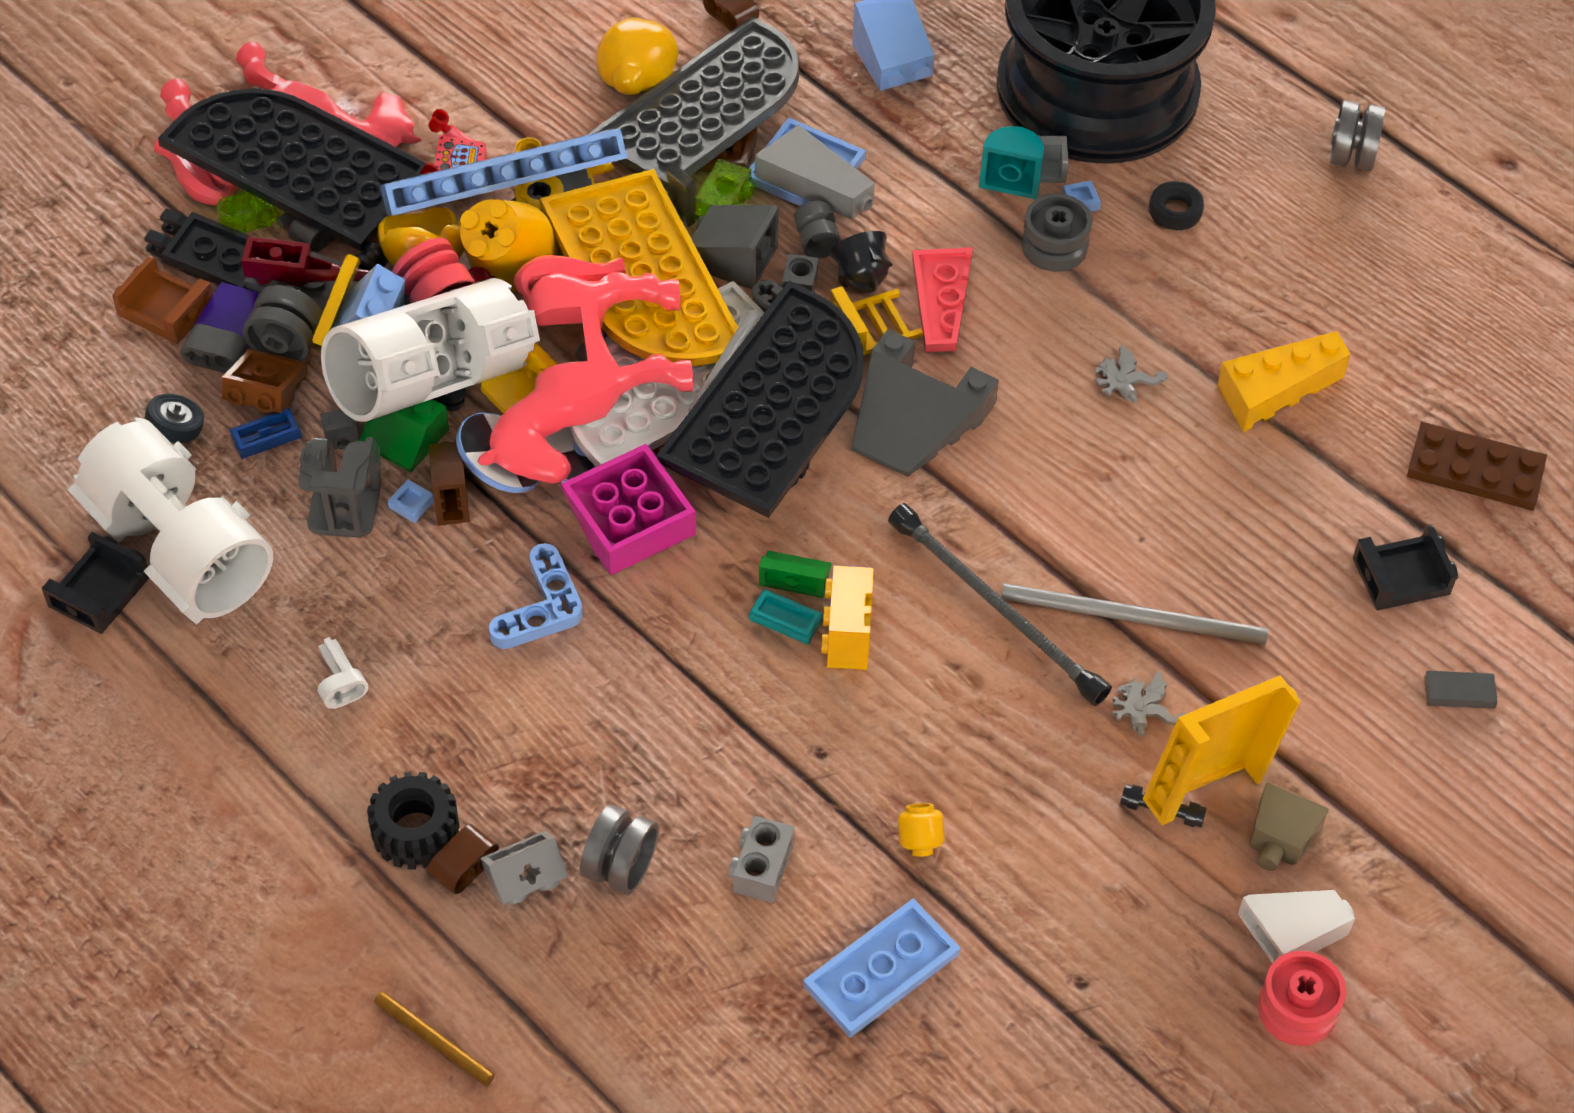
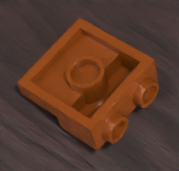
(262, 381)

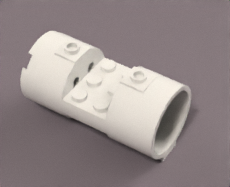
(427, 349)
(205, 551)

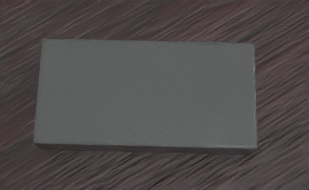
(1460, 689)

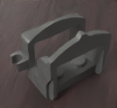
(341, 499)

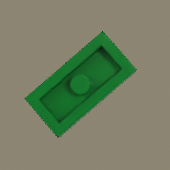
(794, 573)

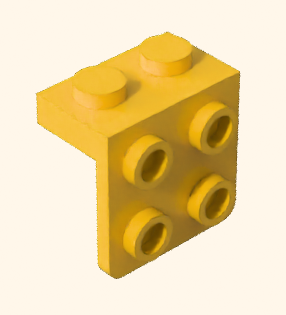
(514, 386)

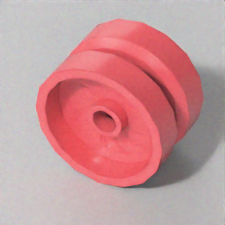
(1301, 998)

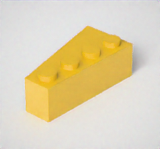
(1280, 376)

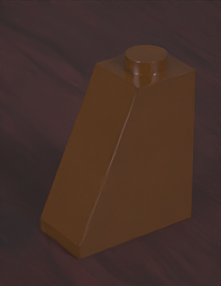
(448, 484)

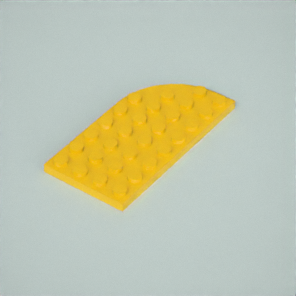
(640, 224)

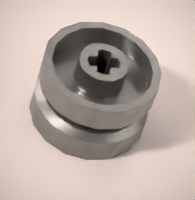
(1352, 134)
(619, 849)

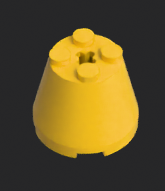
(505, 237)

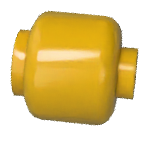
(921, 829)

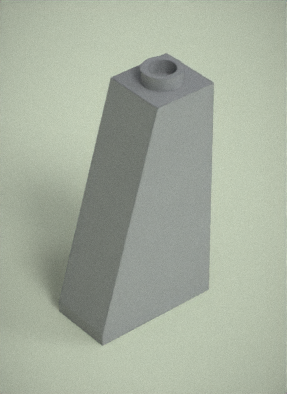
(814, 173)

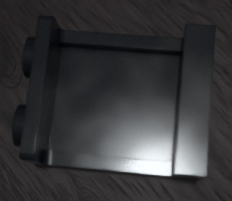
(1405, 569)
(98, 584)

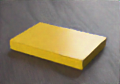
(337, 297)

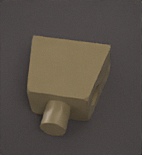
(1285, 826)

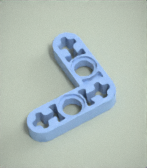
(549, 609)

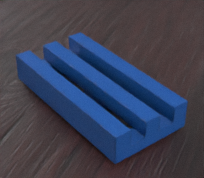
(267, 436)

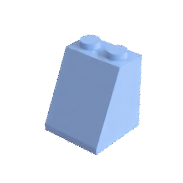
(892, 42)
(373, 294)

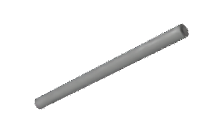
(1135, 614)

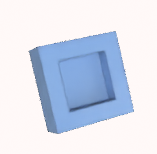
(1084, 192)
(411, 501)

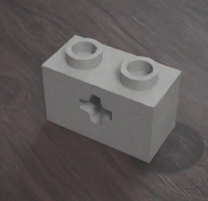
(508, 864)

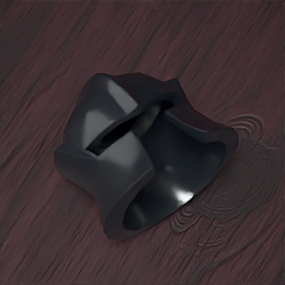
(862, 260)

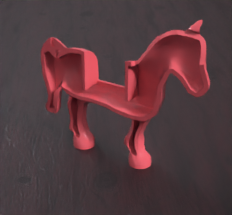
(386, 121)
(584, 391)

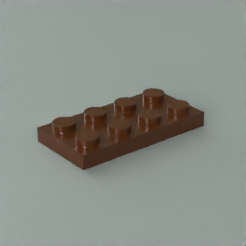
(1477, 466)

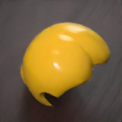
(636, 55)
(403, 232)

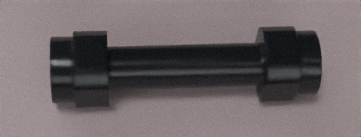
(1193, 814)

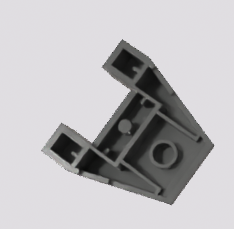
(911, 414)

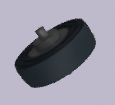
(175, 417)

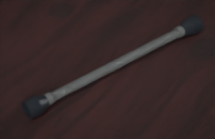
(1089, 684)

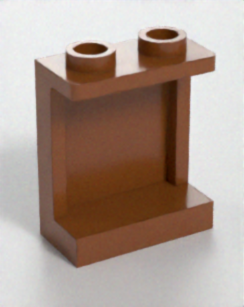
(161, 301)

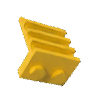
(842, 301)

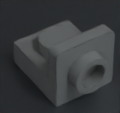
(339, 428)

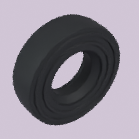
(1176, 191)

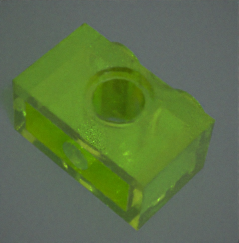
(725, 186)

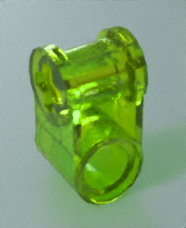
(245, 212)

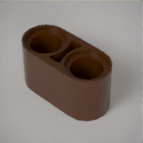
(731, 12)
(460, 859)

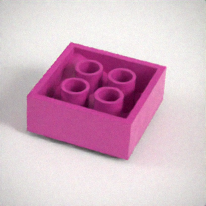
(630, 509)

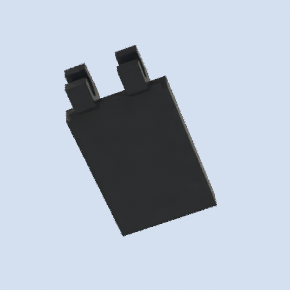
(200, 247)

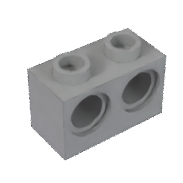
(768, 860)

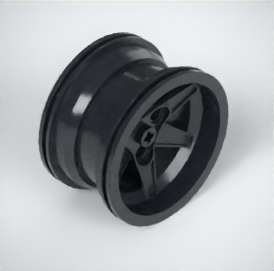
(1104, 72)

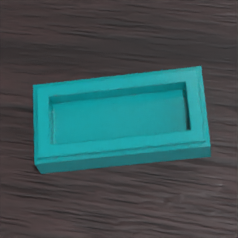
(786, 616)

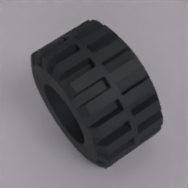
(410, 796)

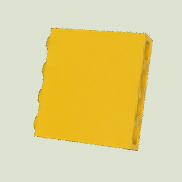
(1220, 741)

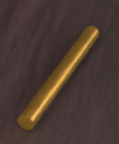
(434, 1038)

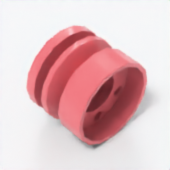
(431, 270)

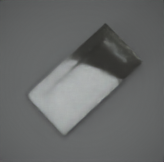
(682, 194)

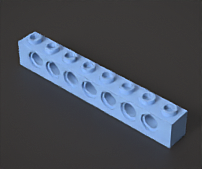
(503, 171)

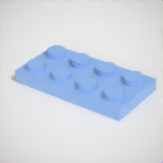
(881, 967)

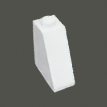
(1296, 920)

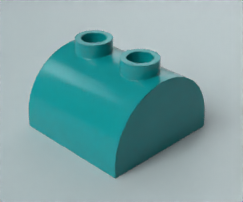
(1012, 162)

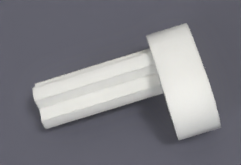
(346, 682)

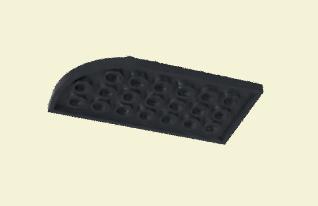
(293, 158)
(771, 402)

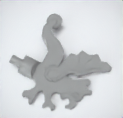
(1126, 377)
(1141, 707)

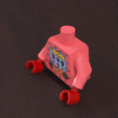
(453, 146)

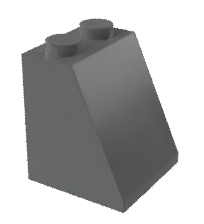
(737, 241)

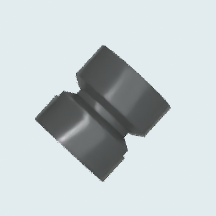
(816, 228)

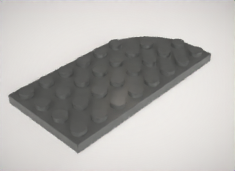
(708, 101)

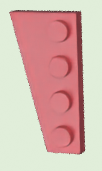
(941, 292)

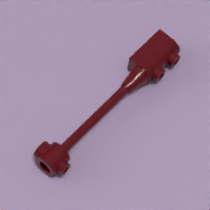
(292, 263)

